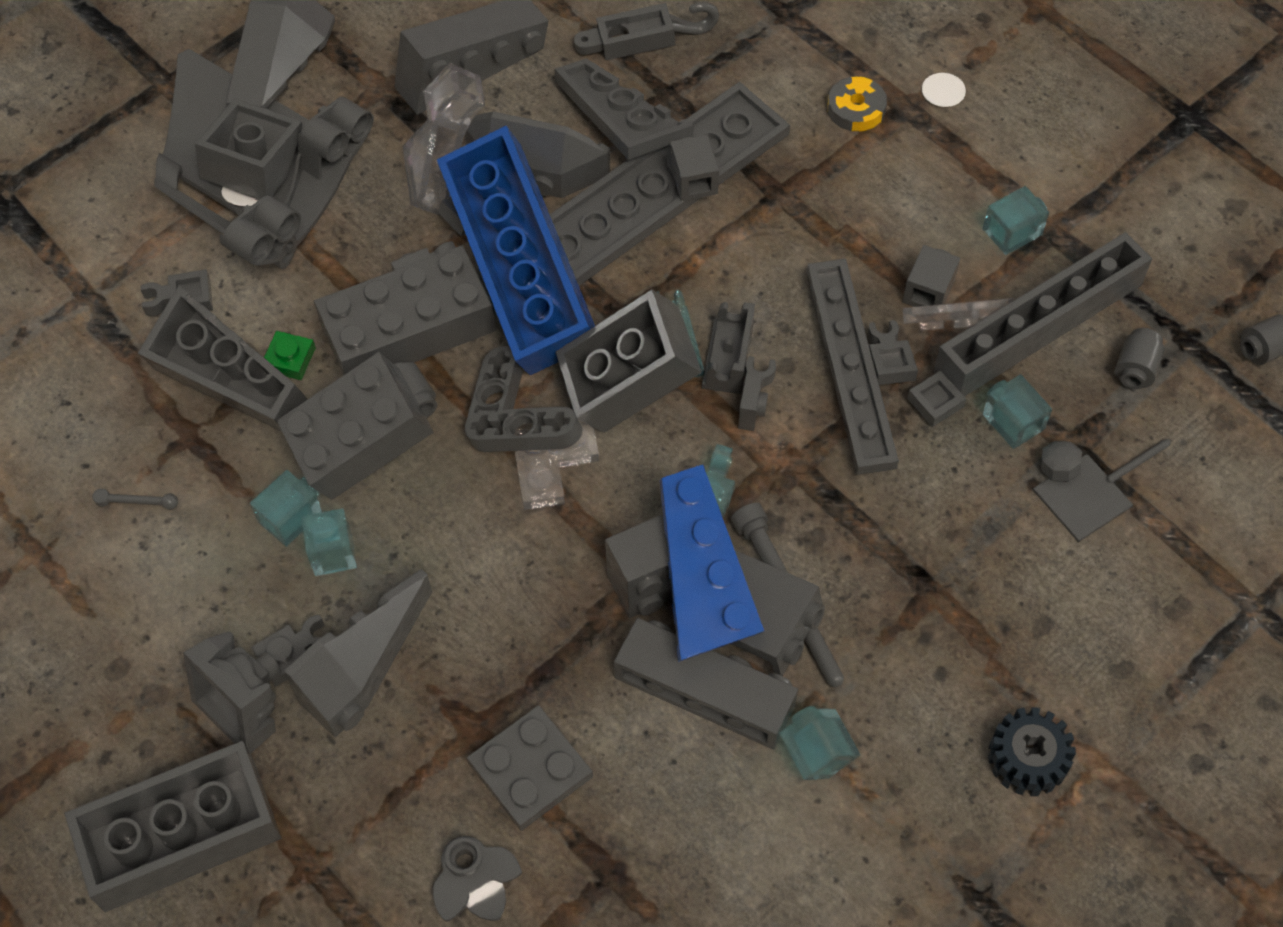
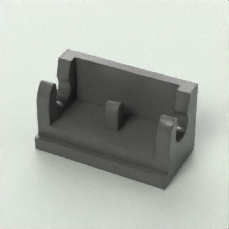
(729, 349)

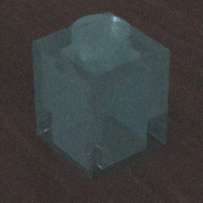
(1015, 220)
(1016, 410)
(283, 505)
(329, 542)
(819, 743)

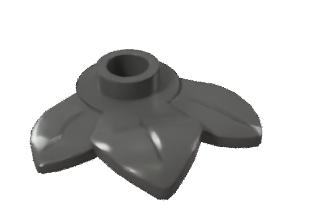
(476, 886)

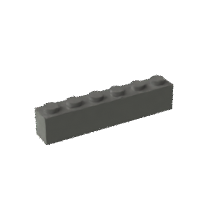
(1043, 314)

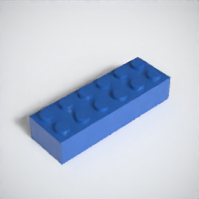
(516, 248)

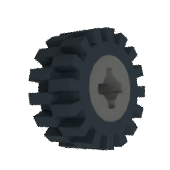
(1023, 764)

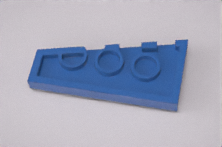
(706, 578)

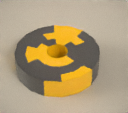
(853, 116)

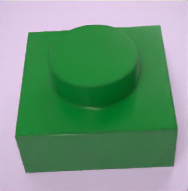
(290, 354)

